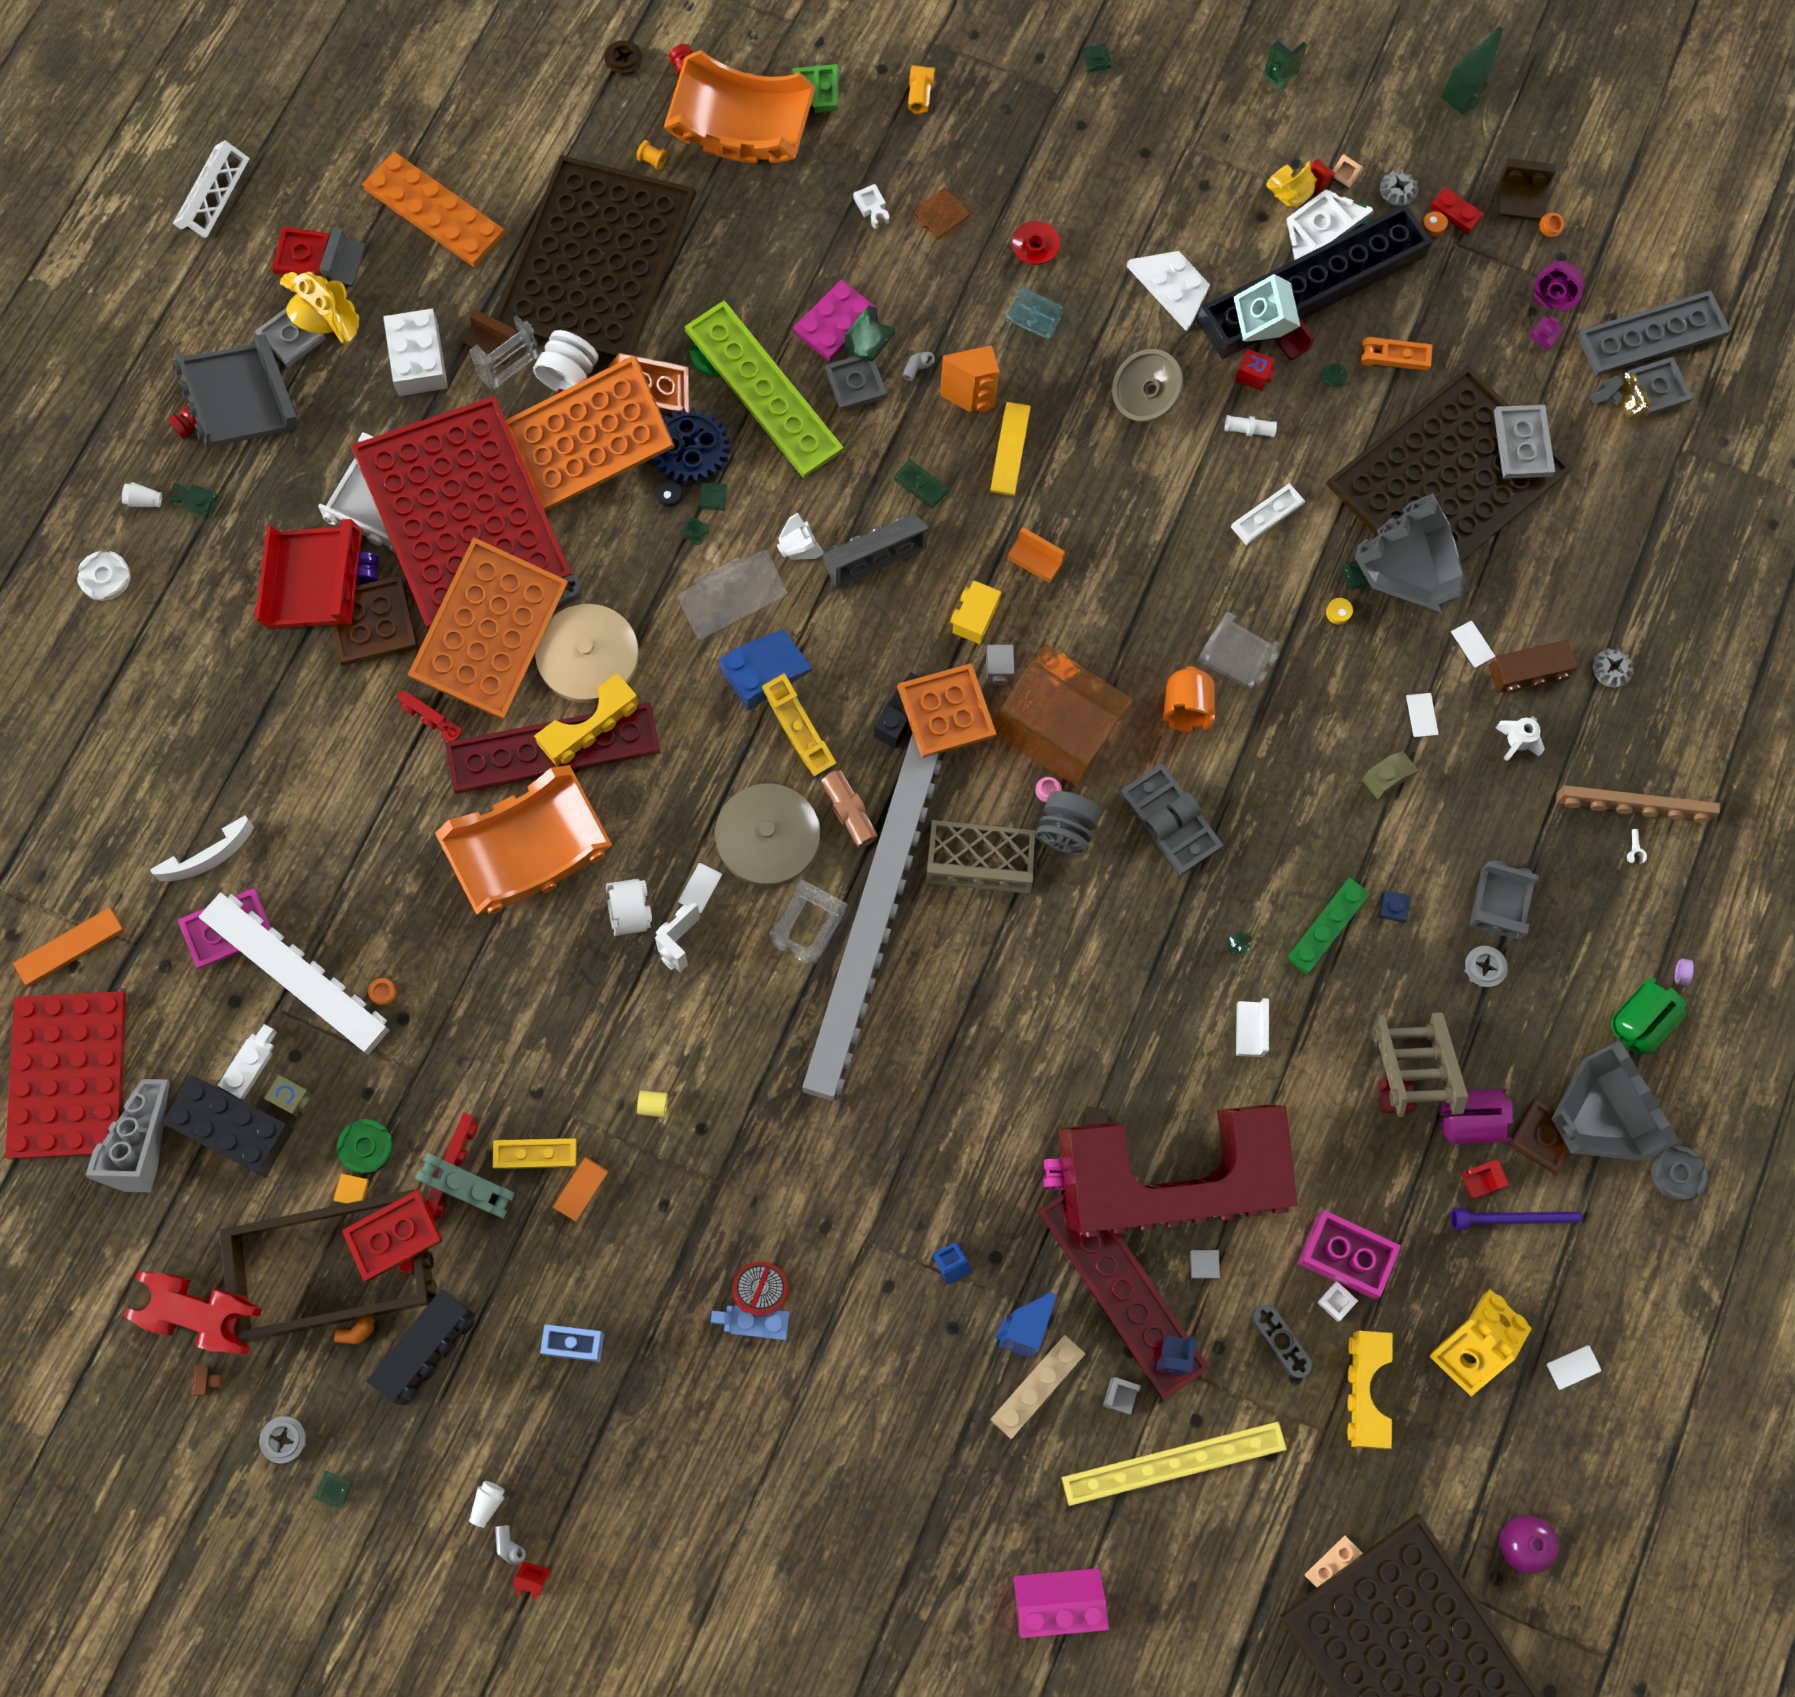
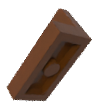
(488, 333)

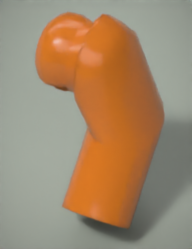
(357, 1334)

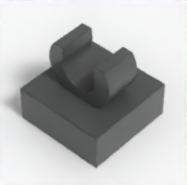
(1608, 392)

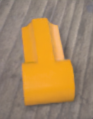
(920, 85)

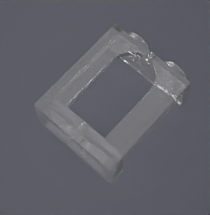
(486, 364)
(816, 896)

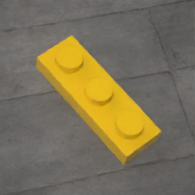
(534, 1153)

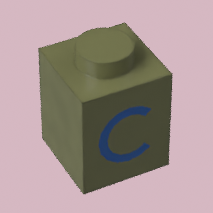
(289, 1096)

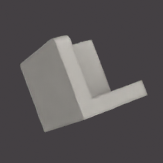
(1121, 1395)

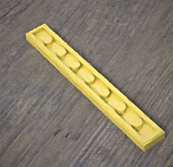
(1173, 1463)

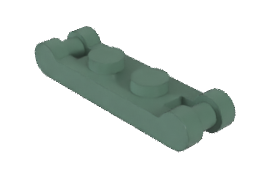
(464, 1186)

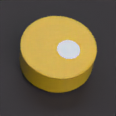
(1339, 611)

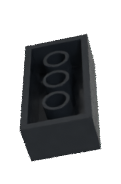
(228, 1126)
(421, 1348)

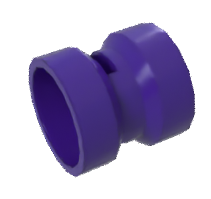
(367, 568)

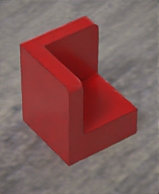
(1484, 1179)

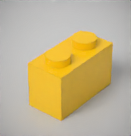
(976, 611)

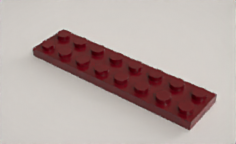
(517, 757)
(1123, 1295)

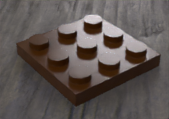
(378, 625)

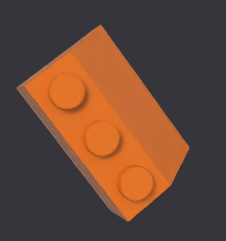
(970, 379)

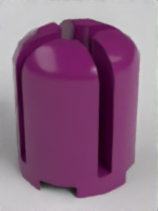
(1483, 1119)

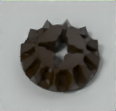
(627, 50)

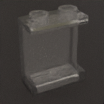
(1238, 653)

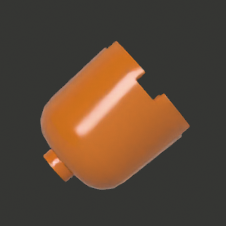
(1189, 700)

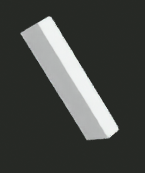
(1268, 514)

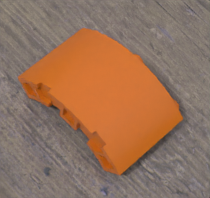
(739, 112)
(524, 842)

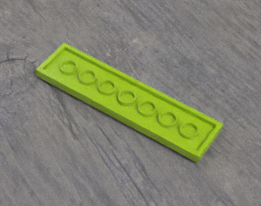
(764, 389)

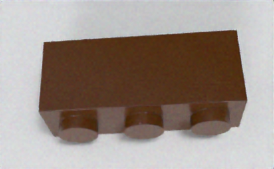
(1533, 667)

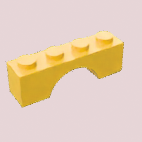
(564, 740)
(1368, 1425)

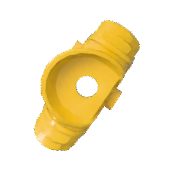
(320, 306)

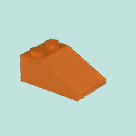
(666, 381)

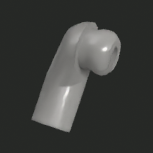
(506, 1548)

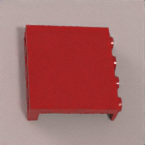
(309, 576)

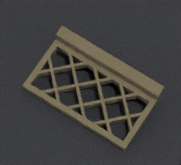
(983, 876)

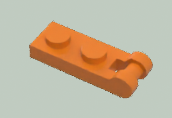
(1396, 353)

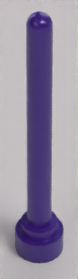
(1462, 1219)

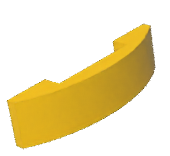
(1010, 448)
(797, 725)

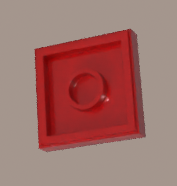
(300, 251)

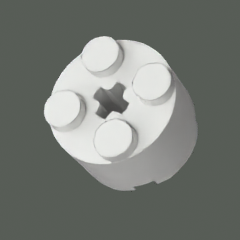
(627, 907)

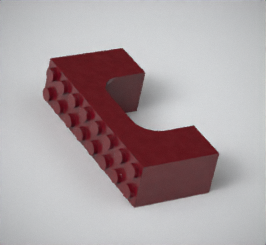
(1250, 1177)

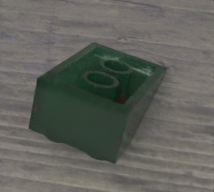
(1471, 74)

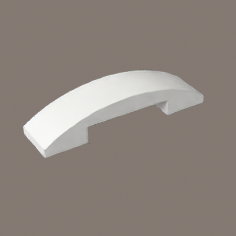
(236, 835)

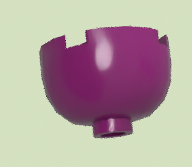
(1559, 286)
(1529, 1544)

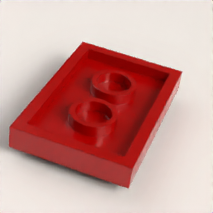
(392, 1236)

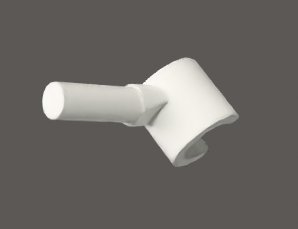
(1636, 848)

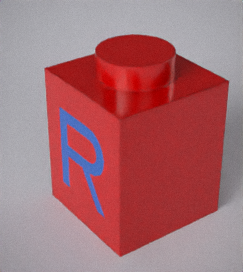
(1255, 370)

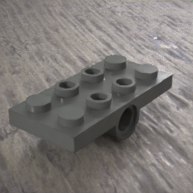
(1171, 819)

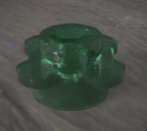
(694, 524)

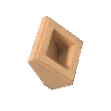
(1347, 171)

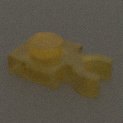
(1635, 397)

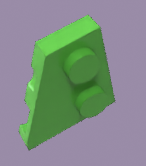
(827, 86)

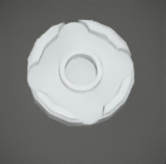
(103, 575)

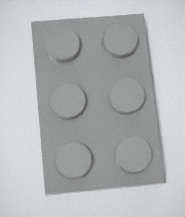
(1524, 441)

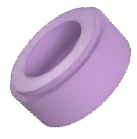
(1684, 972)

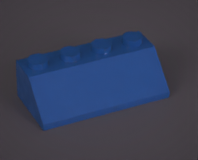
(1026, 1326)

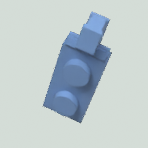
(744, 1324)

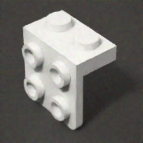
(668, 934)

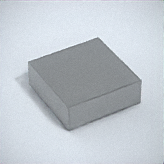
(1204, 1264)

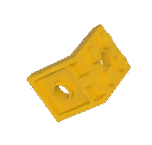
(1490, 1335)

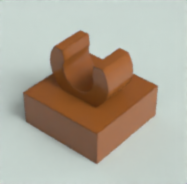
(201, 1380)

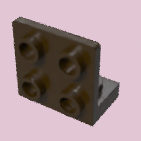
(1524, 189)

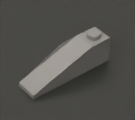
(133, 1146)

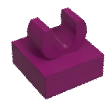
(1546, 332)

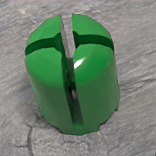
(1648, 1017)

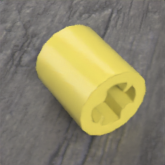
(652, 1103)

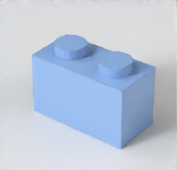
(572, 1343)

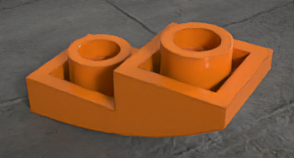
(580, 1189)

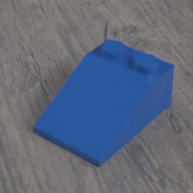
(759, 663)

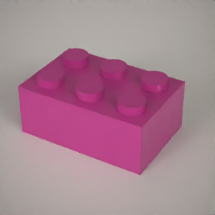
(1349, 1255)

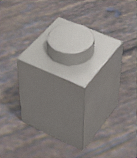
(1000, 664)

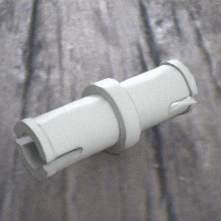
(1250, 426)

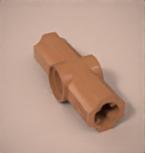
(849, 809)

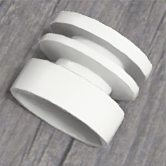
(565, 361)

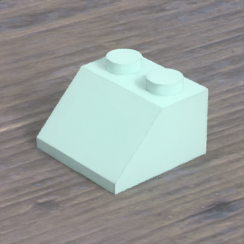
(1267, 309)

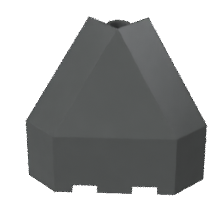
(1415, 557)
(1612, 1110)

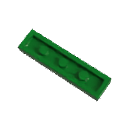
(1328, 926)

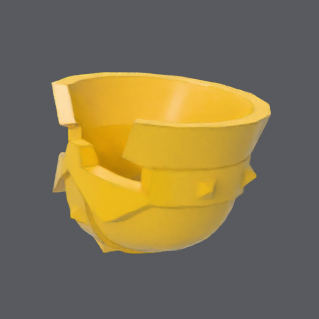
(1291, 190)

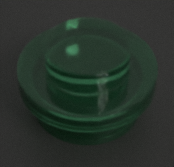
(1334, 374)
(1239, 943)

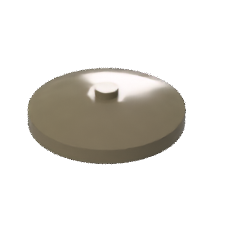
(767, 834)

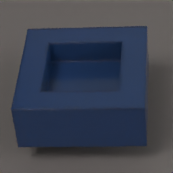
(1394, 906)

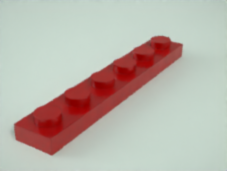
(456, 1156)

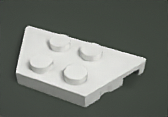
(1324, 221)
(1172, 283)

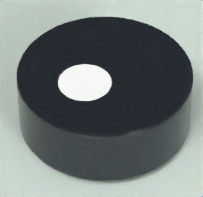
(669, 493)

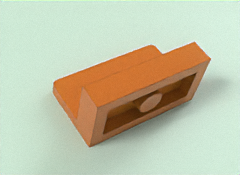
(1036, 555)

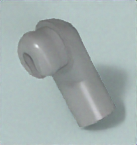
(916, 363)

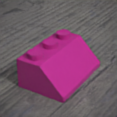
(1060, 1603)

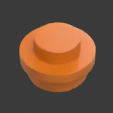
(1551, 224)

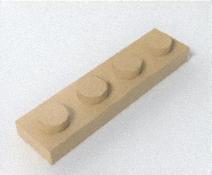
(1037, 1386)

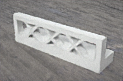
(202, 187)

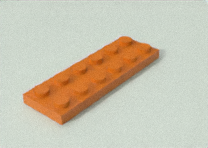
(434, 209)

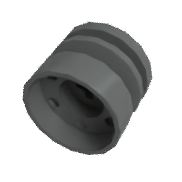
(1068, 822)

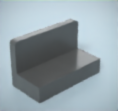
(342, 258)

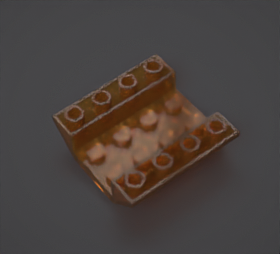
(1060, 714)

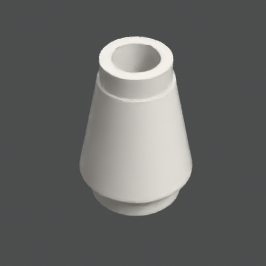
(140, 496)
(486, 1502)

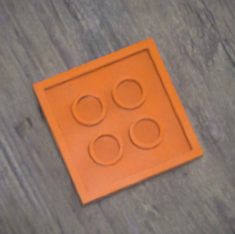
(946, 710)

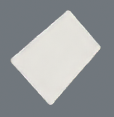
(1473, 644)
(1422, 714)
(700, 886)
(1574, 1367)

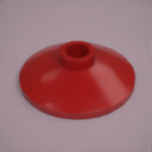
(1035, 234)

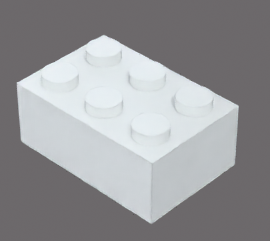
(415, 352)

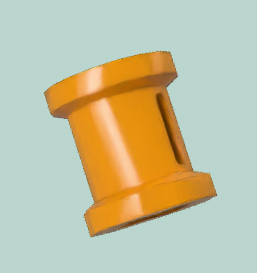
(652, 155)

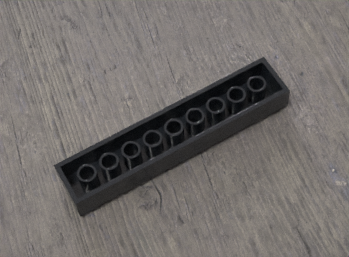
(1327, 274)

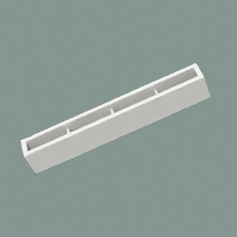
(294, 973)

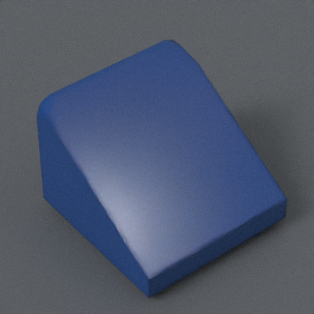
(952, 1263)

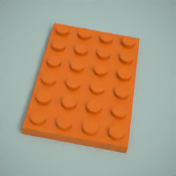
(590, 433)
(488, 628)

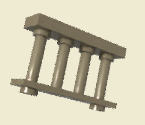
(1441, 1051)

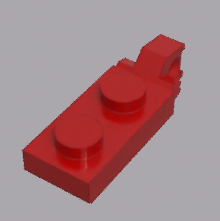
(430, 717)

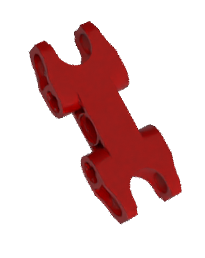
(211, 1318)

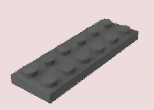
(1653, 333)

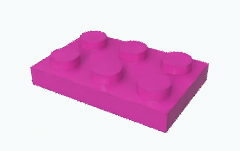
(830, 319)
(208, 945)

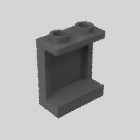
(1503, 900)

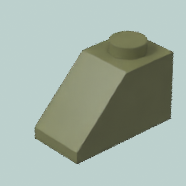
(1389, 774)

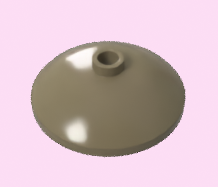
(1139, 376)

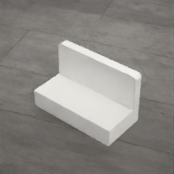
(1252, 1028)

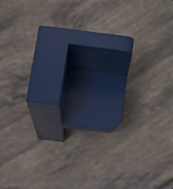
(1177, 1355)

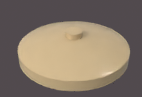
(585, 650)

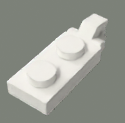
(248, 1063)

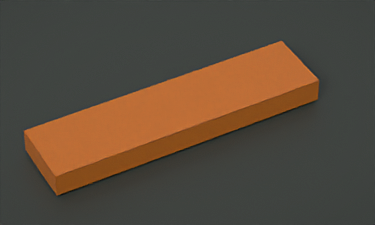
(68, 947)

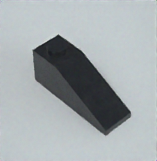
(893, 720)

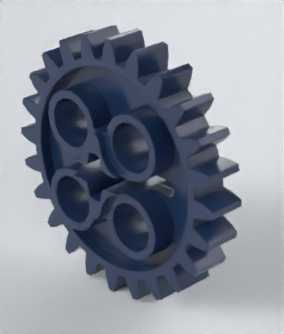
(708, 457)

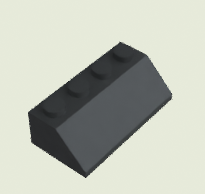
(875, 550)

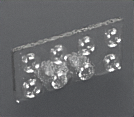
(731, 593)

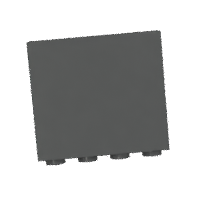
(235, 393)

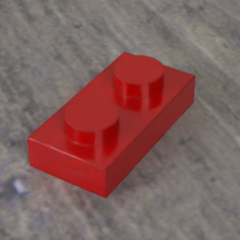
(1457, 210)

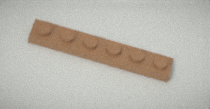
(1630, 802)

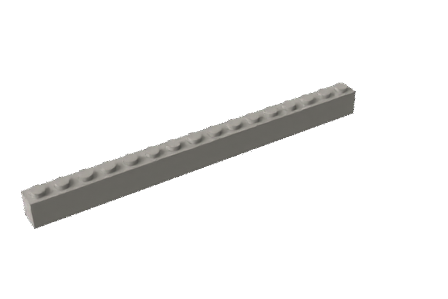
(870, 925)

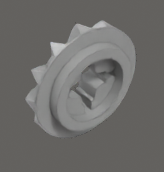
(1395, 195)
(1617, 677)
(1495, 961)
(271, 1447)

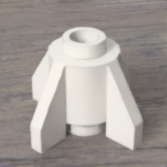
(798, 540)
(1522, 735)

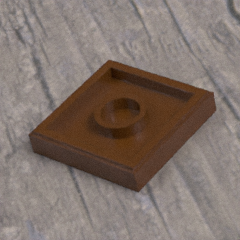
(1539, 1138)

